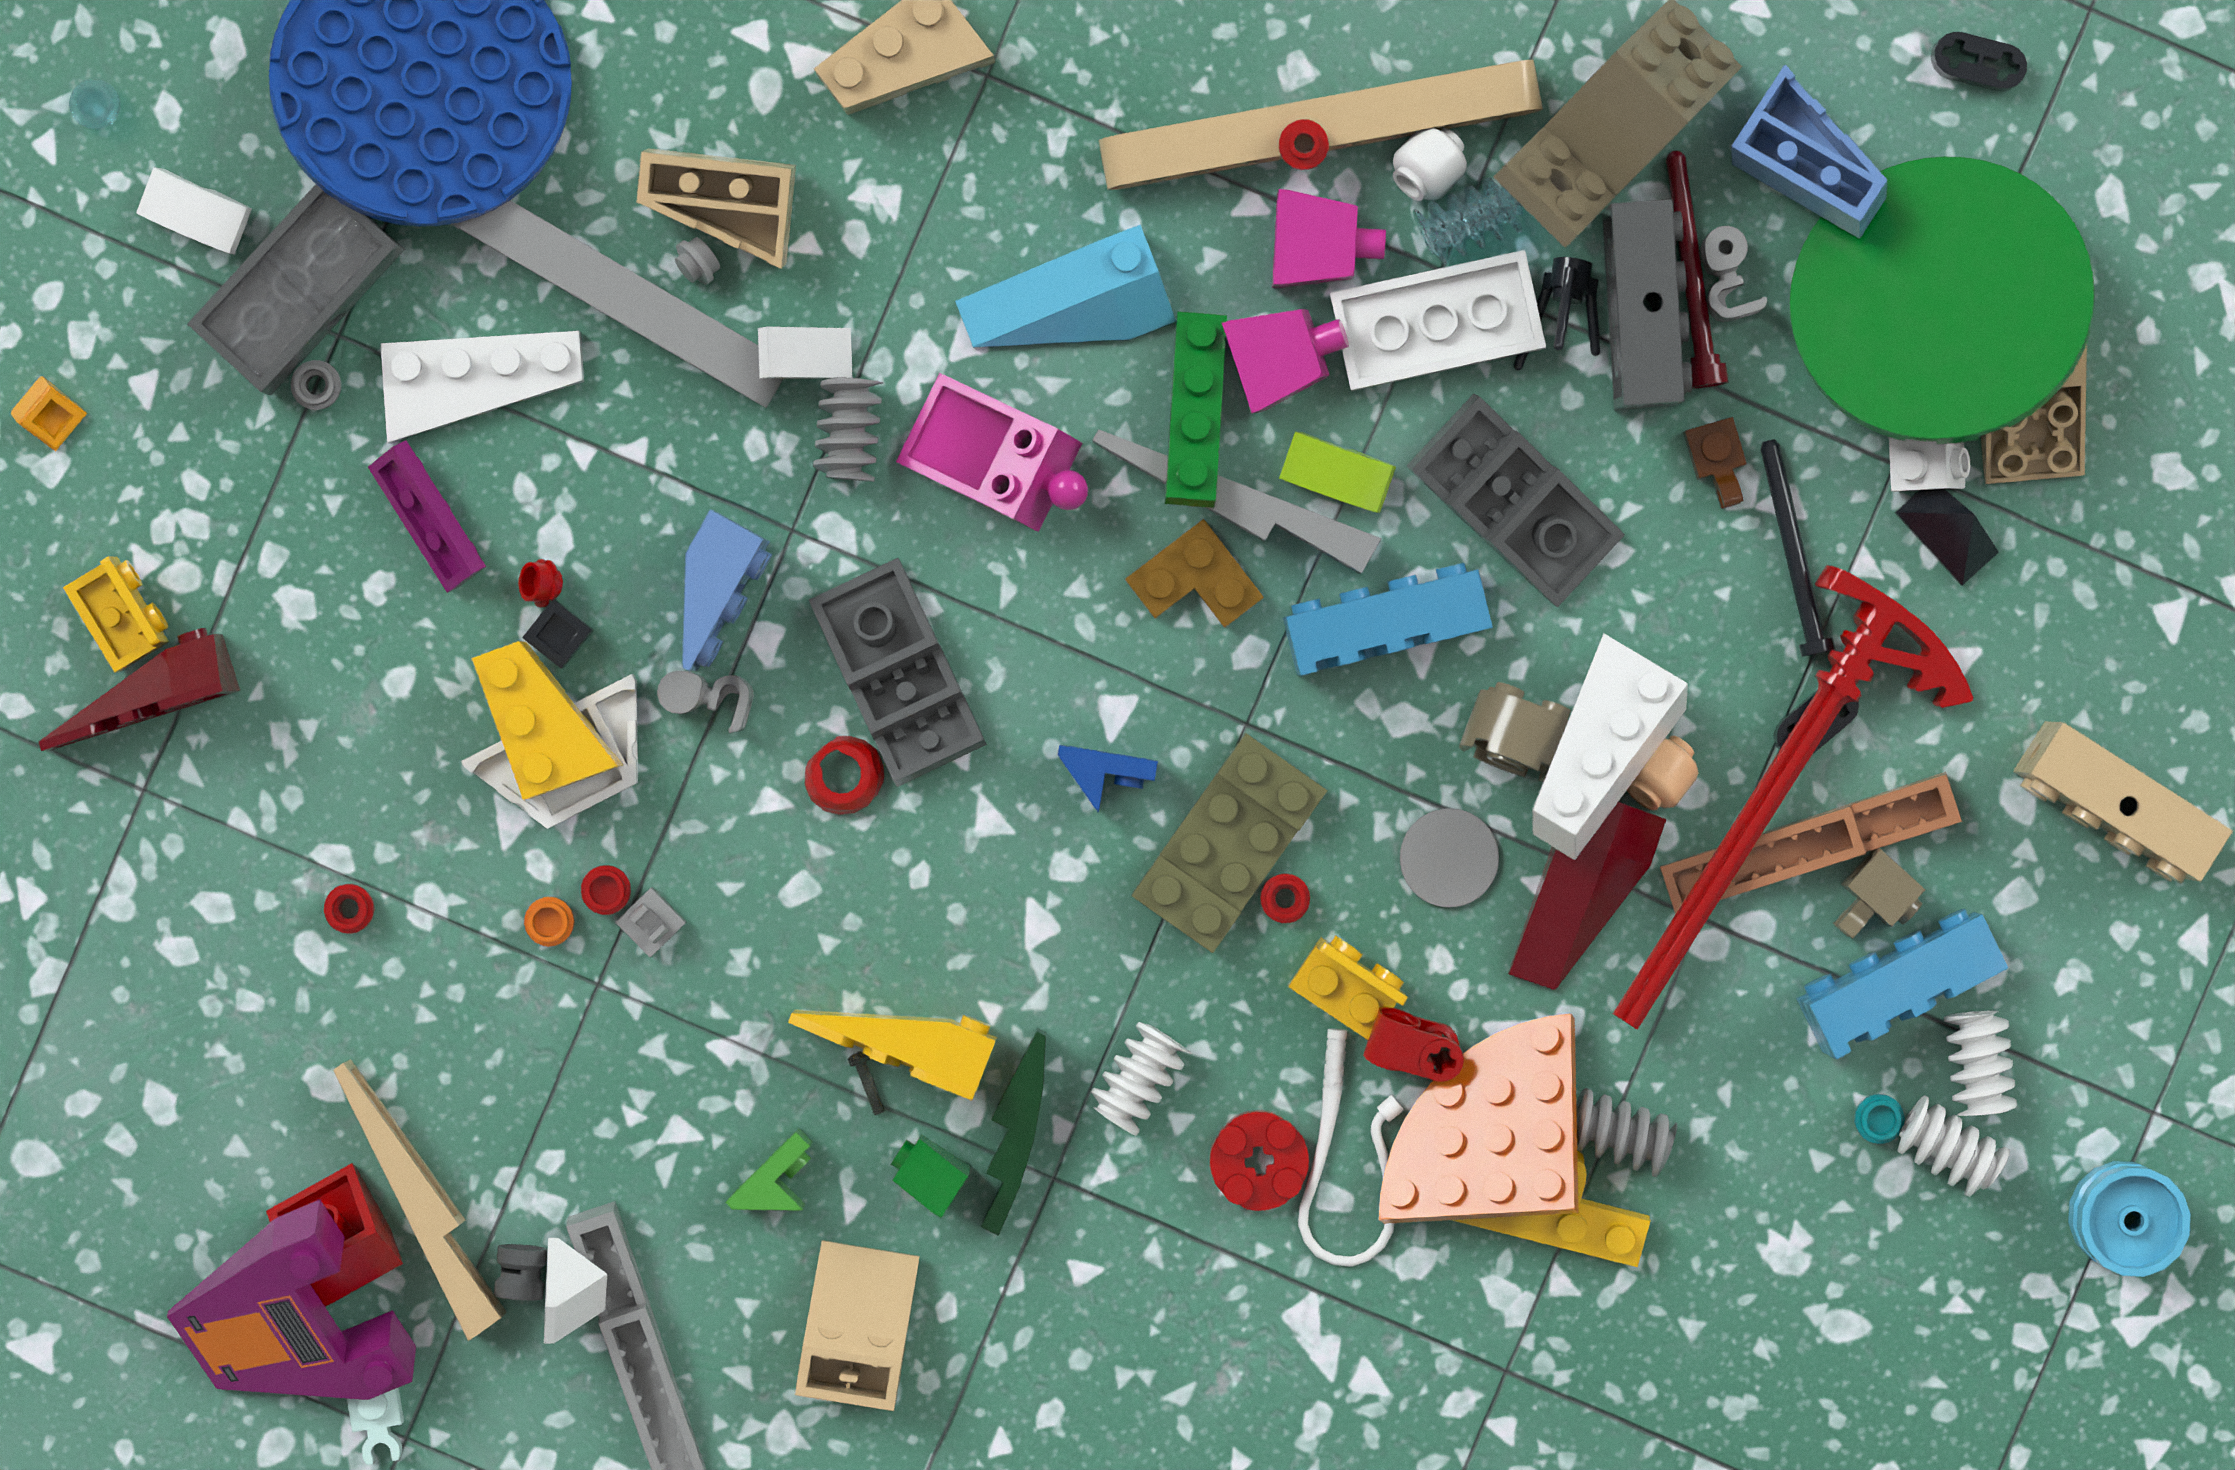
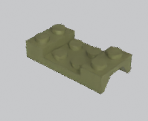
(1228, 842)

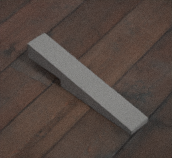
(1259, 511)
(636, 1342)

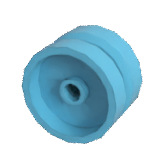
(2099, 1214)

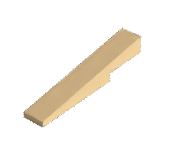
(425, 1206)

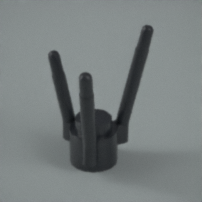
(1569, 283)

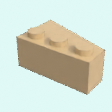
(903, 52)

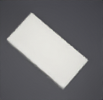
(804, 352)

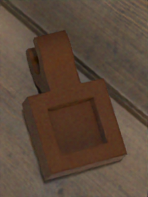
(1715, 453)

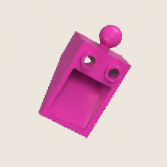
(994, 454)

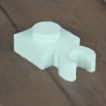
(376, 1417)

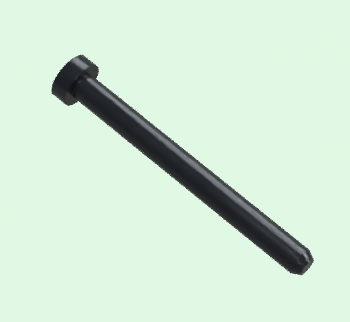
(1794, 551)

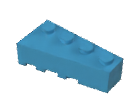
(1387, 621)
(1900, 982)

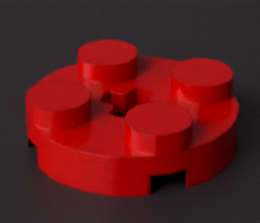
(1277, 1138)

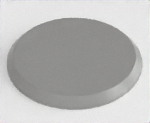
(1449, 857)

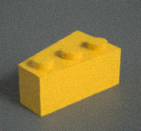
(538, 723)

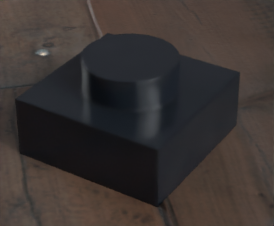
(557, 633)

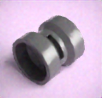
(520, 1272)

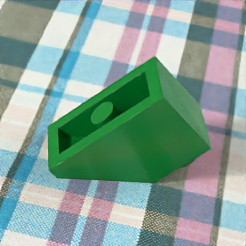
(929, 1174)

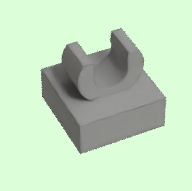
(651, 922)

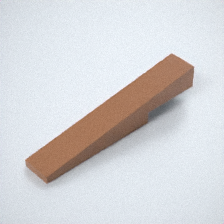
(1828, 837)

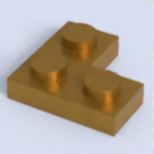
(1198, 563)

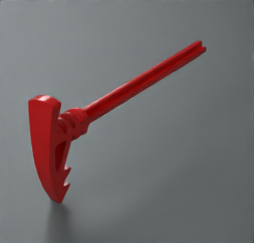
(1875, 620)

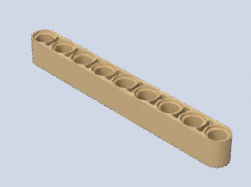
(1346, 117)

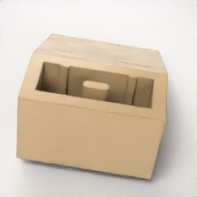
(2044, 443)
(857, 1325)

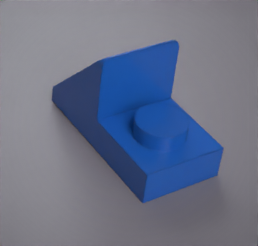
(1090, 766)

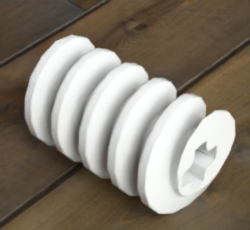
(1981, 1062)
(1138, 1077)
(1952, 1147)

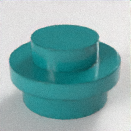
(1879, 1118)

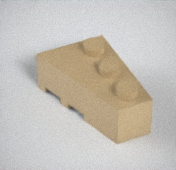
(723, 196)

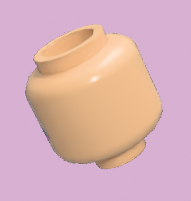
(1665, 775)

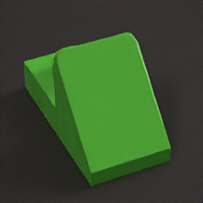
(764, 1187)

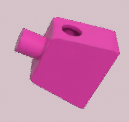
(1319, 240)
(1281, 354)

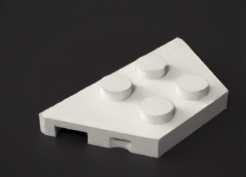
(615, 720)

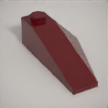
(167, 683)
(1583, 894)

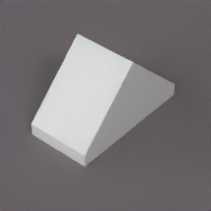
(572, 1292)

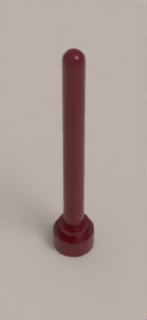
(1705, 366)

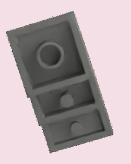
(1515, 500)
(897, 672)

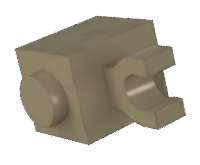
(1881, 891)

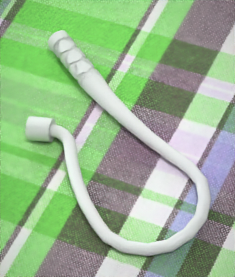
(1330, 1104)

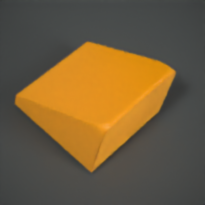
(48, 413)

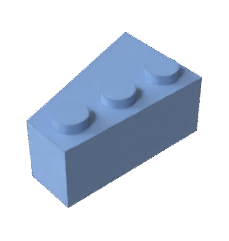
(1808, 158)

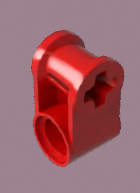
(1405, 1044)

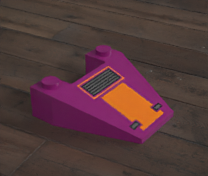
(267, 1330)

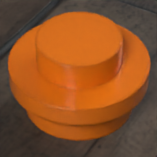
(549, 921)

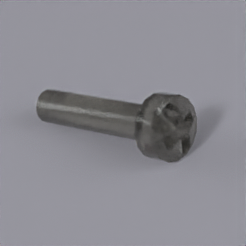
(860, 1060)

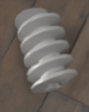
(847, 428)
(1622, 1132)

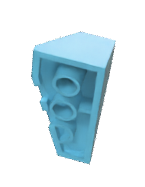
(1081, 297)

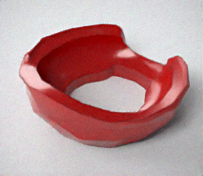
(862, 795)

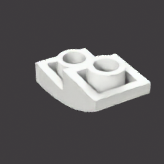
(194, 210)

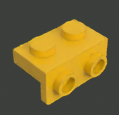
(117, 613)

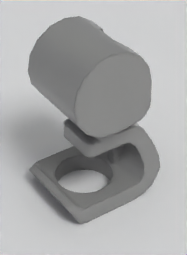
(1720, 255)
(686, 691)

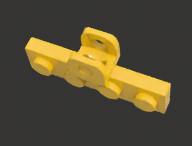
(1594, 1231)

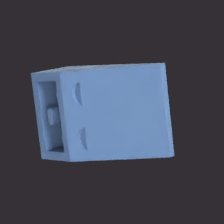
(715, 575)

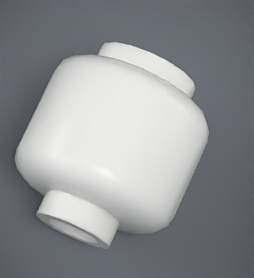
(1429, 164)

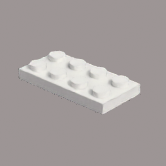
(1439, 320)

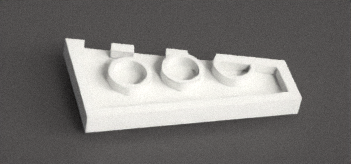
(465, 377)

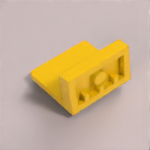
(1345, 987)

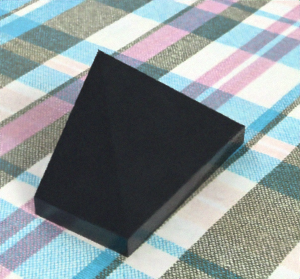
(1948, 532)

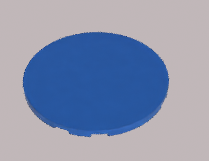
(420, 102)

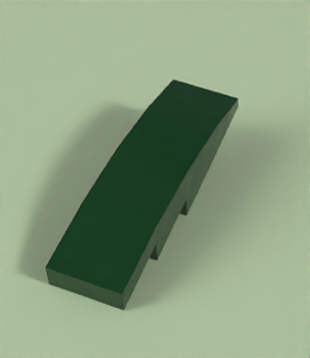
(1019, 1113)

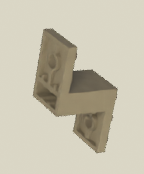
(1618, 121)

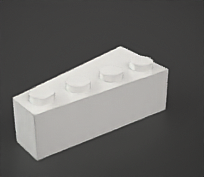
(1609, 738)

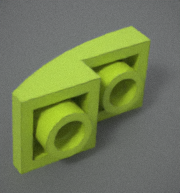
(1337, 472)

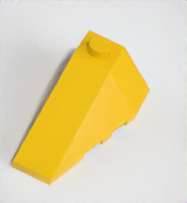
(935, 1049)

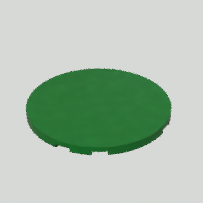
(1948, 307)

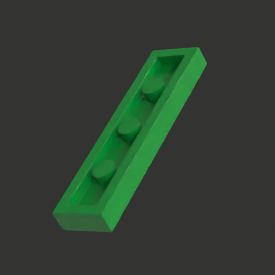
(1195, 410)

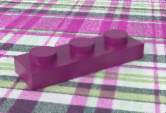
(426, 516)

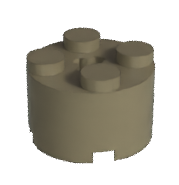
(1514, 731)

